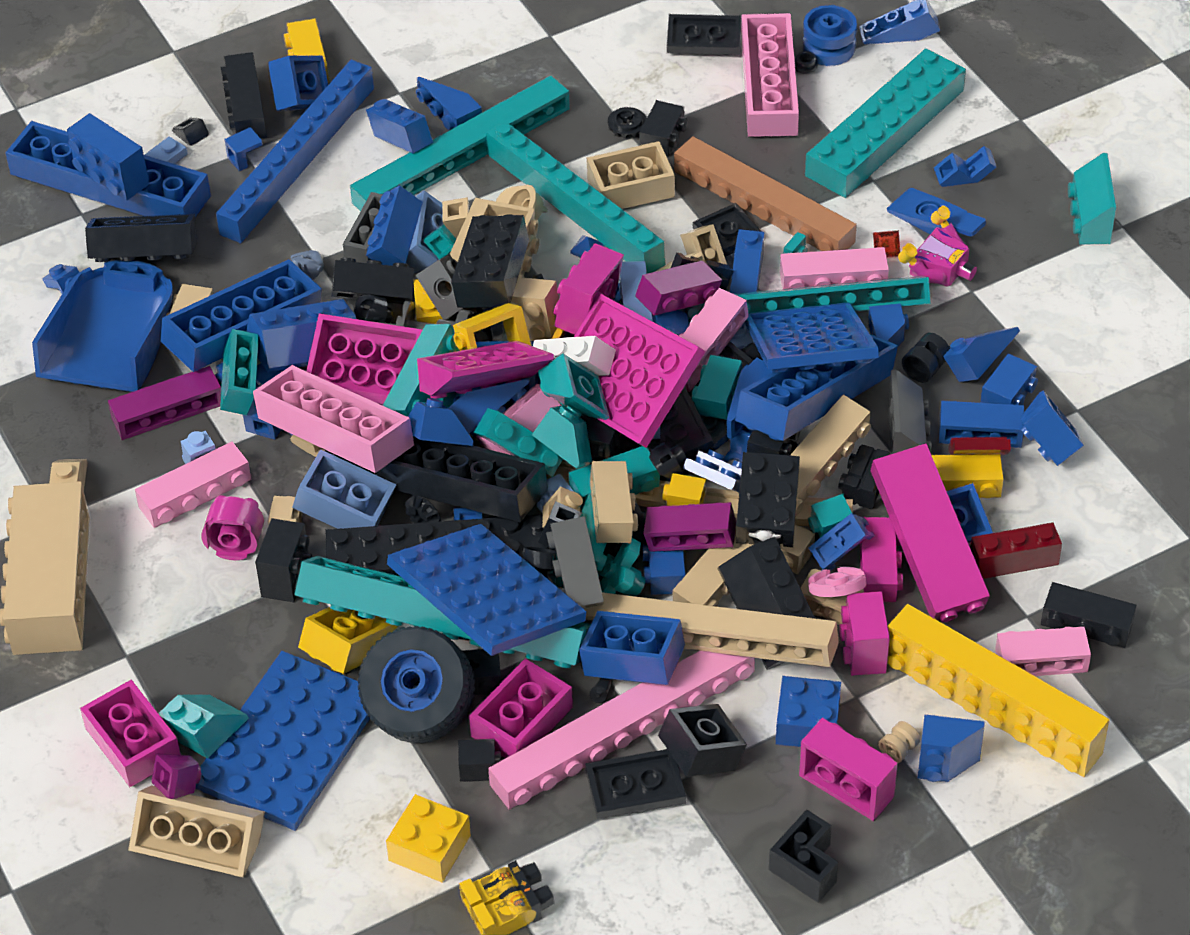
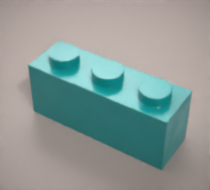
(239, 372)
(516, 440)
(643, 472)

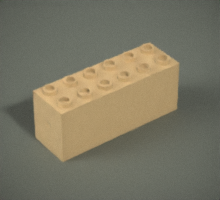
(45, 568)

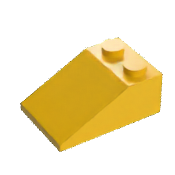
(341, 637)

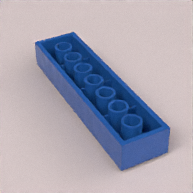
(46, 158)
(798, 397)

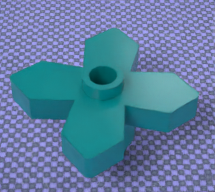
(619, 573)

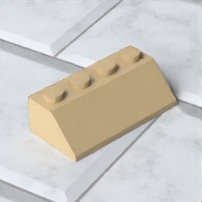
(196, 831)

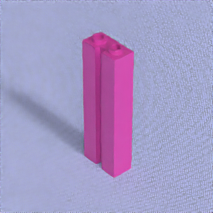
(930, 533)

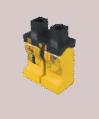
(505, 899)

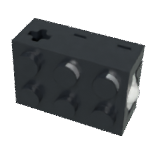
(767, 498)

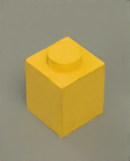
(684, 490)

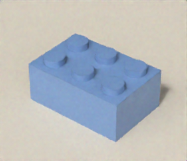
(343, 493)

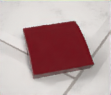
(979, 445)

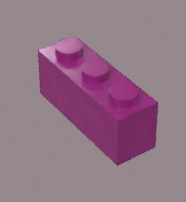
(677, 287)
(690, 527)

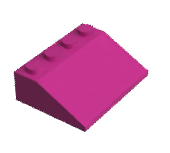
(360, 354)
(479, 368)

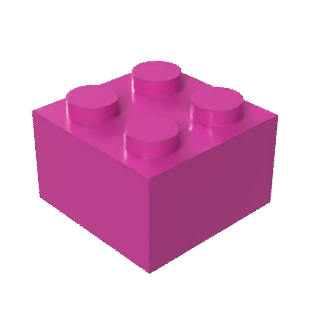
(865, 633)

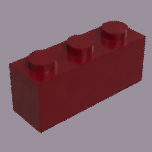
(1016, 550)

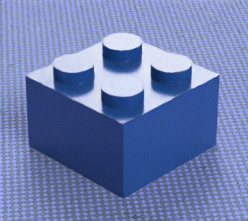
(803, 705)

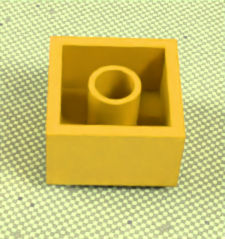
(428, 838)

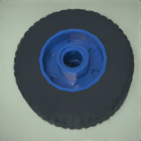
(395, 667)

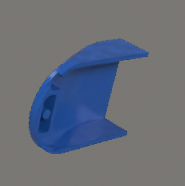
(105, 327)

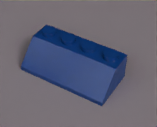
(288, 333)

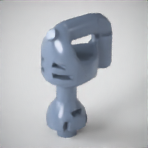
(309, 262)

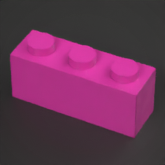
(880, 559)

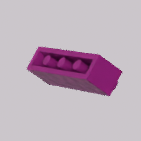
(165, 402)

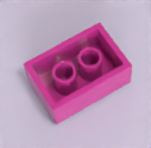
(594, 275)
(521, 709)
(129, 731)
(848, 769)

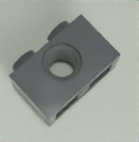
(434, 283)

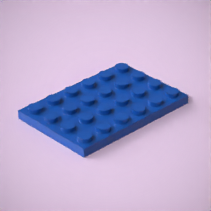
(811, 337)
(486, 589)
(291, 743)

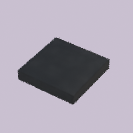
(726, 224)

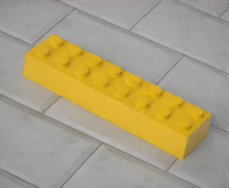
(996, 690)

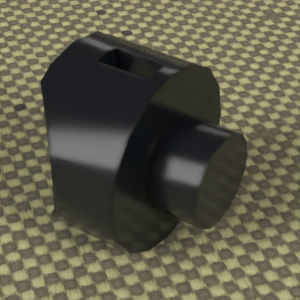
(376, 313)
(667, 460)

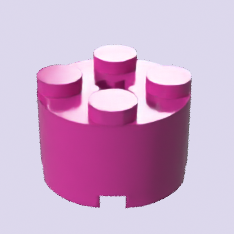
(233, 527)

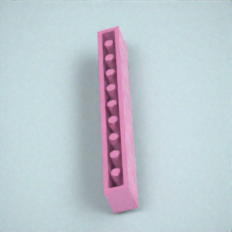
(613, 726)

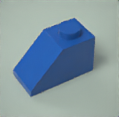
(888, 322)

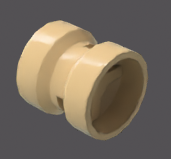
(901, 740)

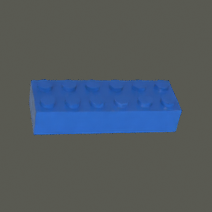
(202, 329)

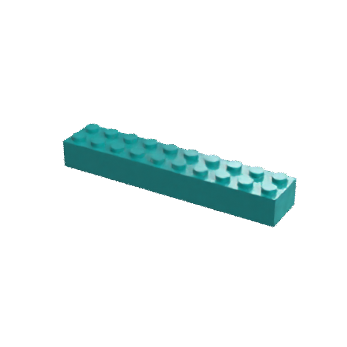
(393, 598)

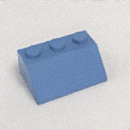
(429, 220)

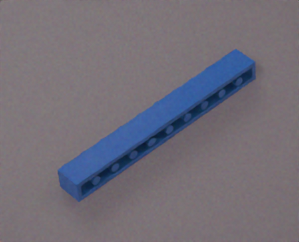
(294, 151)

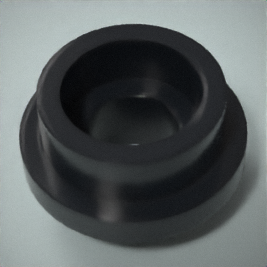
(806, 62)

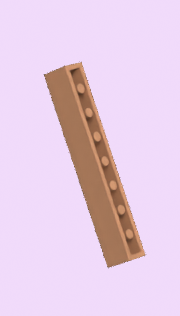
(763, 196)

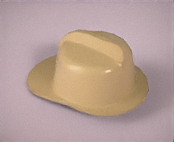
(525, 197)

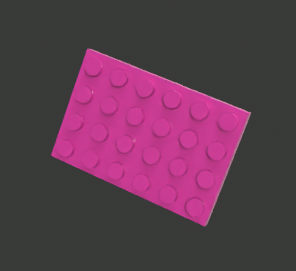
(646, 368)

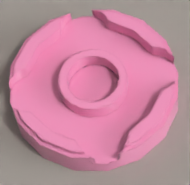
(844, 582)

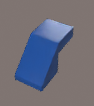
(957, 171)

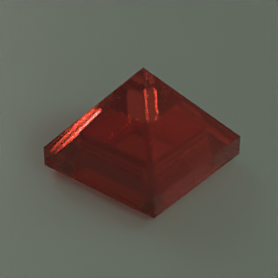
(889, 240)

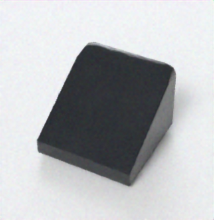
(191, 130)

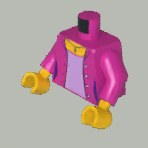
(941, 255)

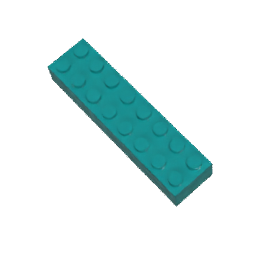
(885, 122)

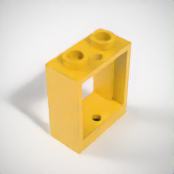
(513, 322)

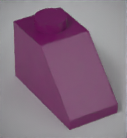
(175, 775)

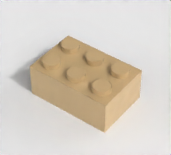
(632, 175)

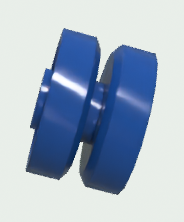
(830, 34)

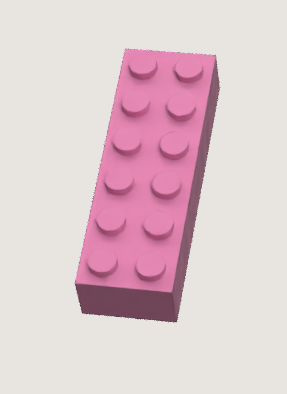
(769, 75)
(334, 418)

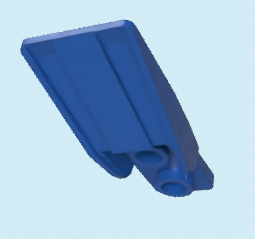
(917, 207)

